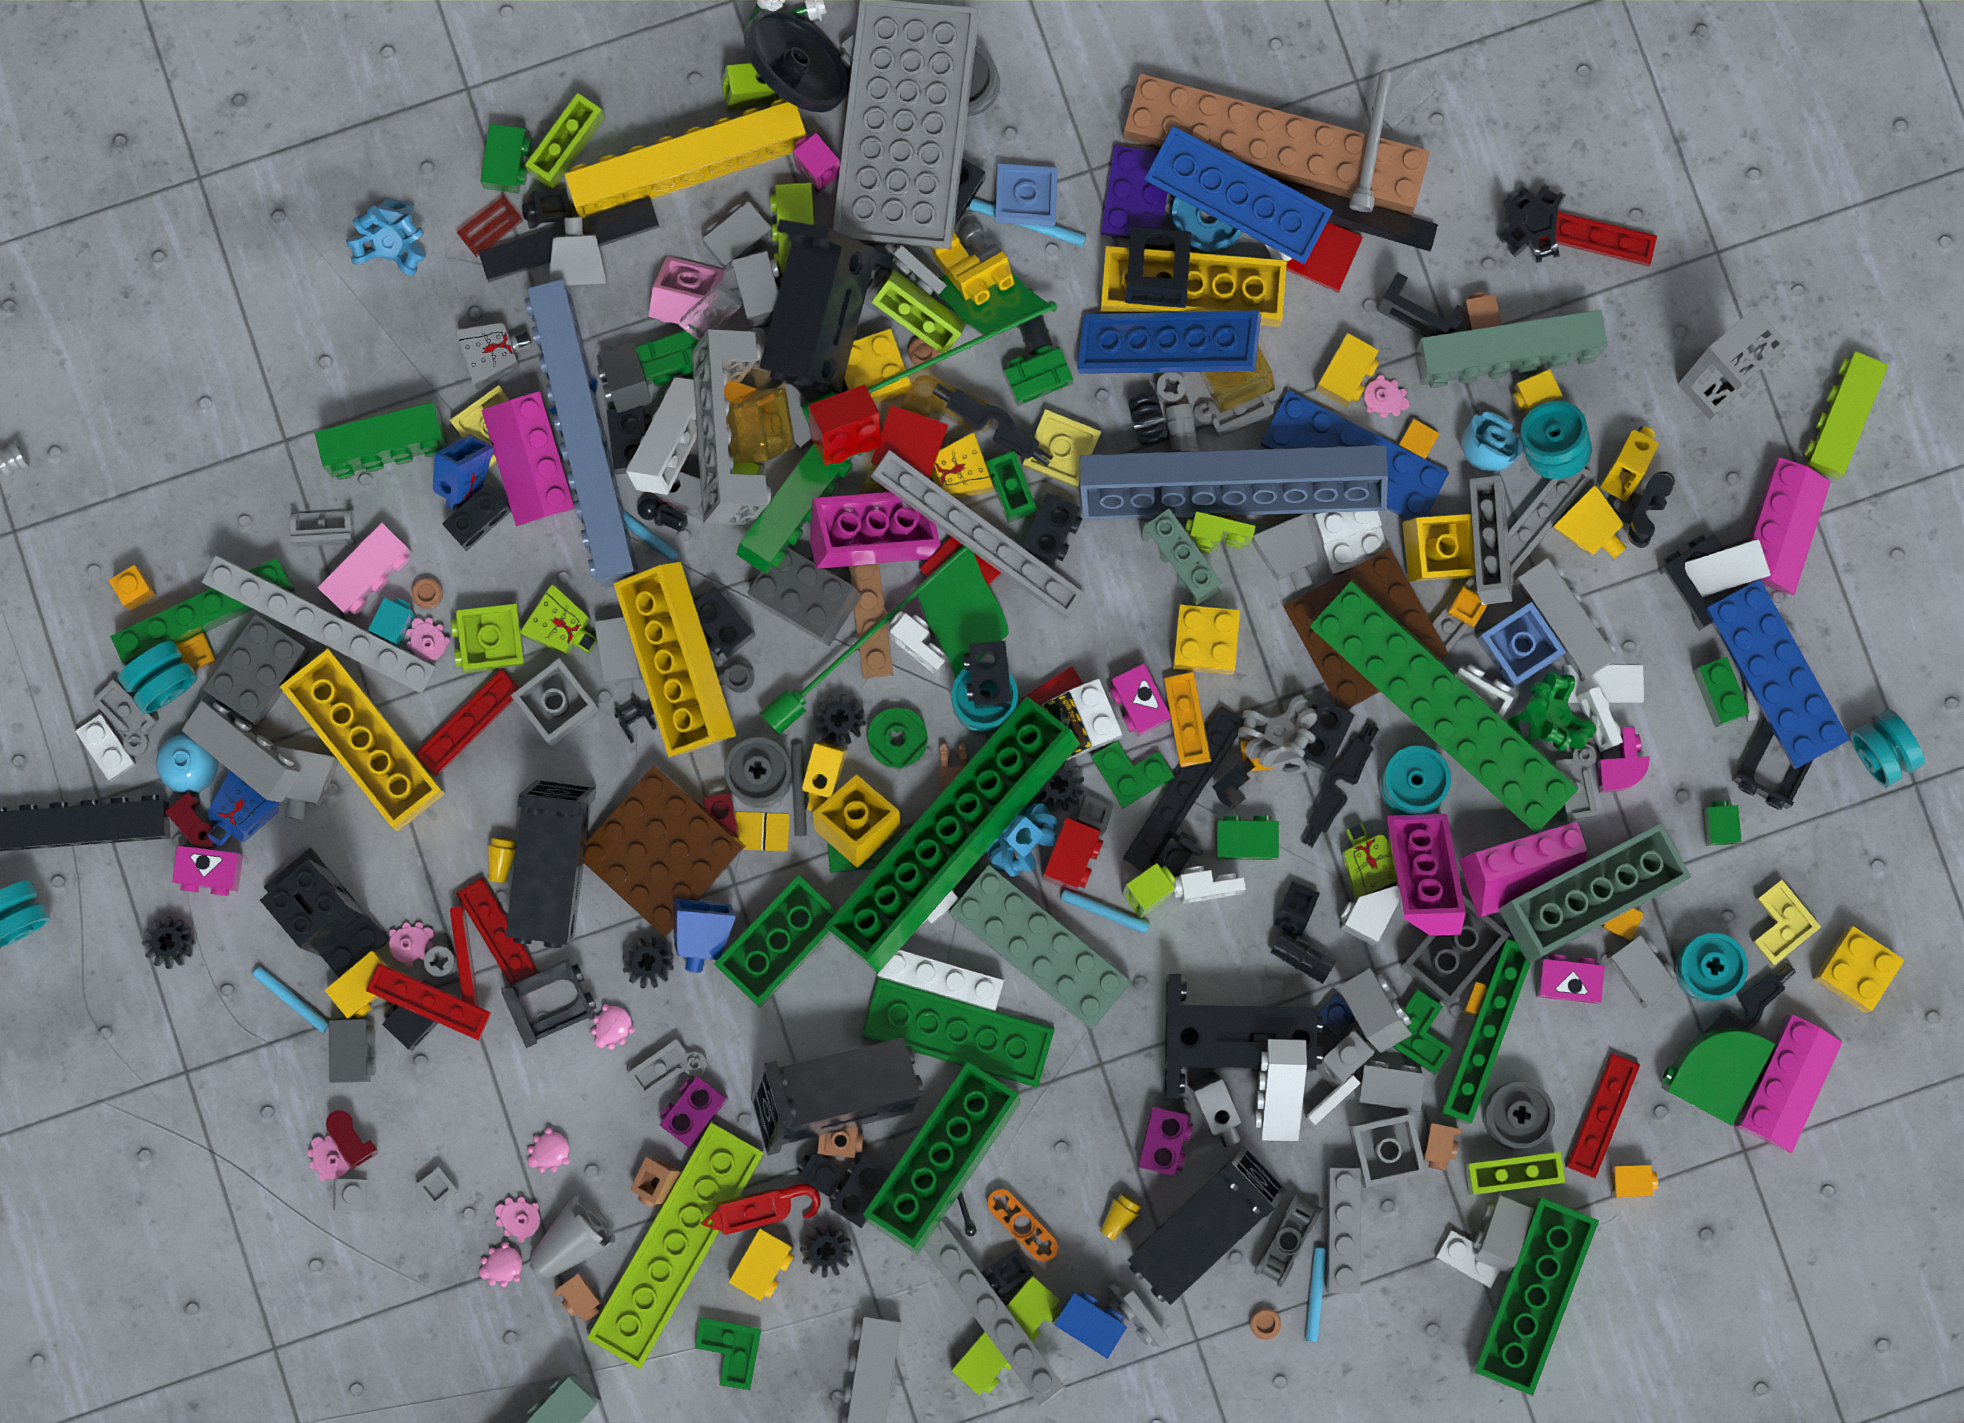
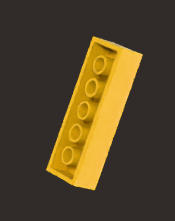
(1213, 283)
(674, 659)
(362, 740)

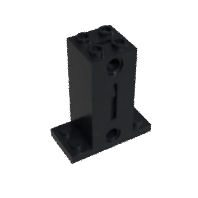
(818, 306)
(549, 862)
(321, 913)
(1229, 1035)
(835, 1093)
(1206, 1226)

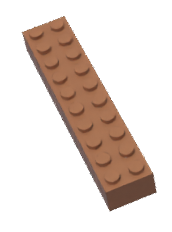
(1277, 142)

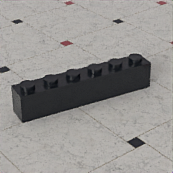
(84, 824)

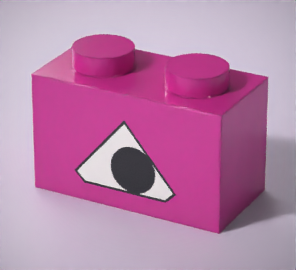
(816, 162)
(1139, 700)
(207, 869)
(1570, 980)

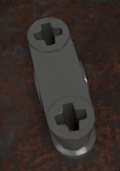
(1281, 1257)

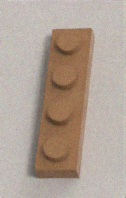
(869, 610)

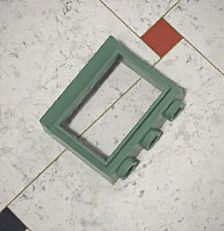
(1184, 557)

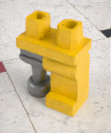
(975, 272)

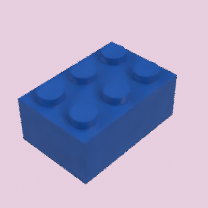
(1089, 1324)

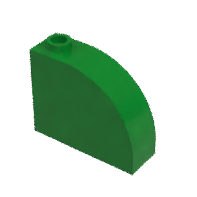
(1718, 1071)

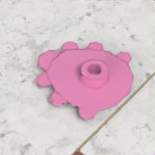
(1385, 397)
(426, 640)
(410, 943)
(611, 1026)
(549, 1151)
(327, 1159)
(518, 1218)
(501, 1266)

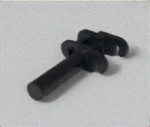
(643, 713)

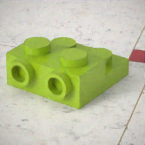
(1209, 530)
(487, 638)

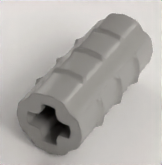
(1181, 428)

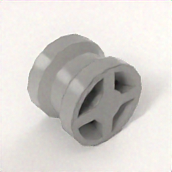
(1170, 397)
(12, 459)
(442, 967)

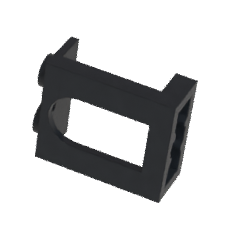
(1158, 290)
(1413, 315)
(1677, 574)
(1745, 775)
(579, 1011)

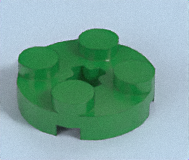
(897, 720)

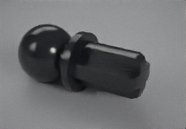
(650, 509)

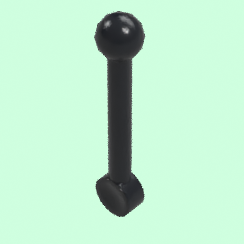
(970, 1230)

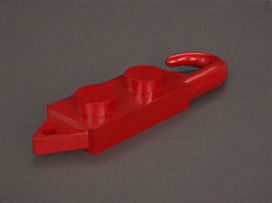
(759, 1209)

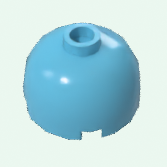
(1490, 442)
(185, 765)

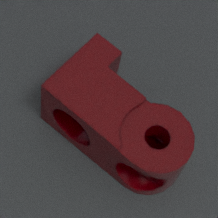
(723, 810)
(190, 822)
(341, 1131)

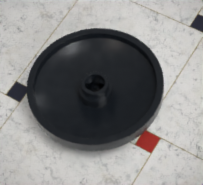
(796, 60)

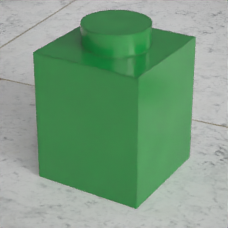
(1722, 824)

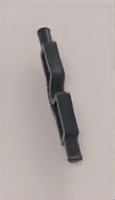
(1006, 433)
(1331, 799)
(1754, 1001)

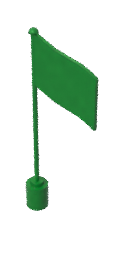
(996, 315)
(957, 610)

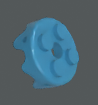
(1204, 237)

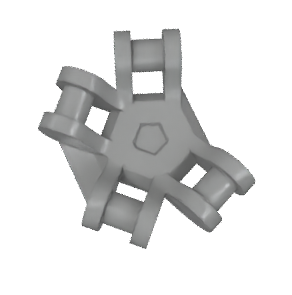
(1281, 735)

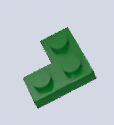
(1127, 781)
(1422, 1046)
(737, 1343)

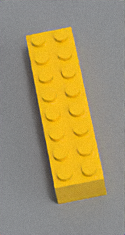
(687, 159)

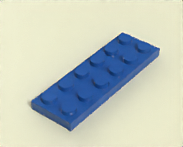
(1238, 195)
(1169, 342)
(1411, 479)
(1777, 674)

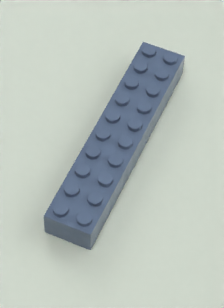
(583, 433)
(1234, 482)

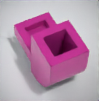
(1626, 771)

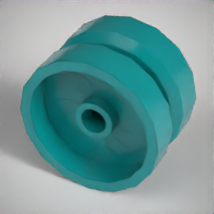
(1556, 439)
(157, 677)
(980, 720)
(1887, 748)
(1431, 774)
(17, 914)
(1729, 965)

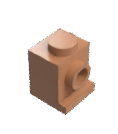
(854, 1143)
(1440, 1145)
(645, 1181)
(579, 1298)

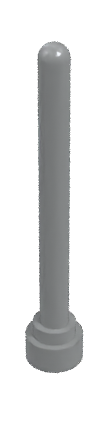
(1363, 197)

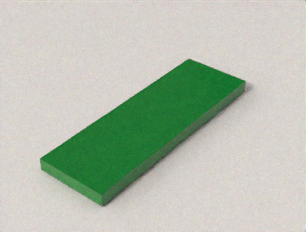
(958, 1032)

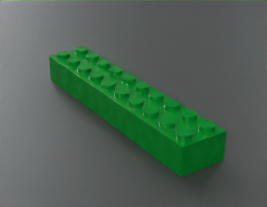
(1444, 706)
(952, 834)

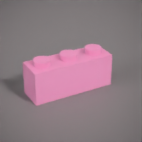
(365, 570)

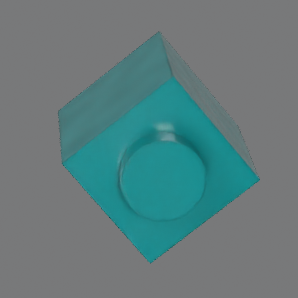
(392, 620)

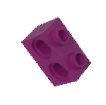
(699, 1116)
(1157, 1139)

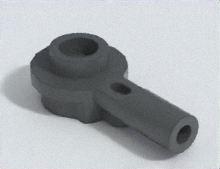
(737, 677)

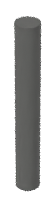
(798, 794)

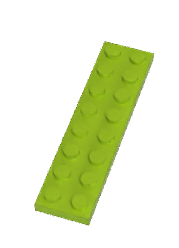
(674, 1247)

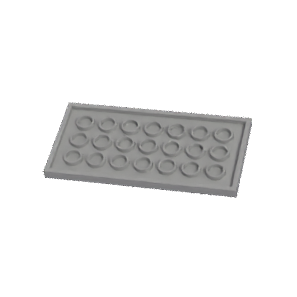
(906, 123)

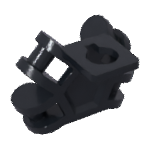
(1534, 220)
(1653, 498)

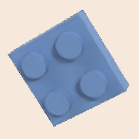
(1026, 195)

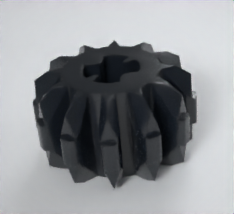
(1148, 419)
(846, 727)
(1054, 796)
(179, 938)
(657, 967)
(820, 1242)

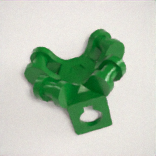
(1552, 716)

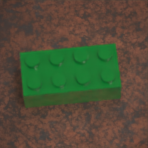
(381, 440)
(777, 942)

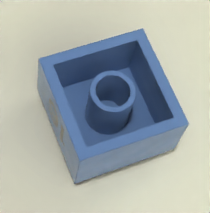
(1521, 645)

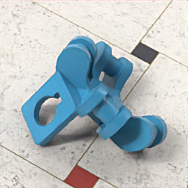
(391, 236)
(1029, 828)

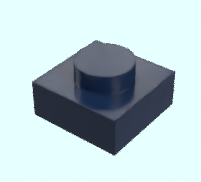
(1336, 1015)

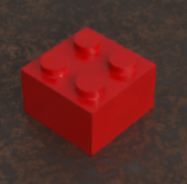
(844, 425)
(1072, 854)

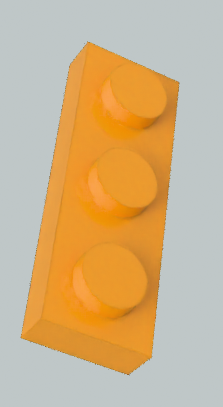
(1187, 719)

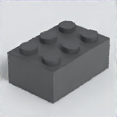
(805, 596)
(256, 669)
(1451, 961)

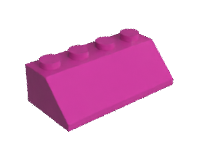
(528, 459)
(1788, 521)
(869, 531)
(1520, 866)
(1427, 872)
(1789, 1083)

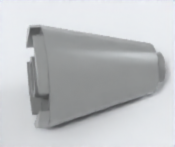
(571, 1239)

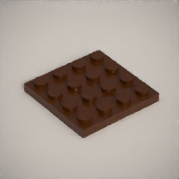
(1388, 585)
(660, 849)

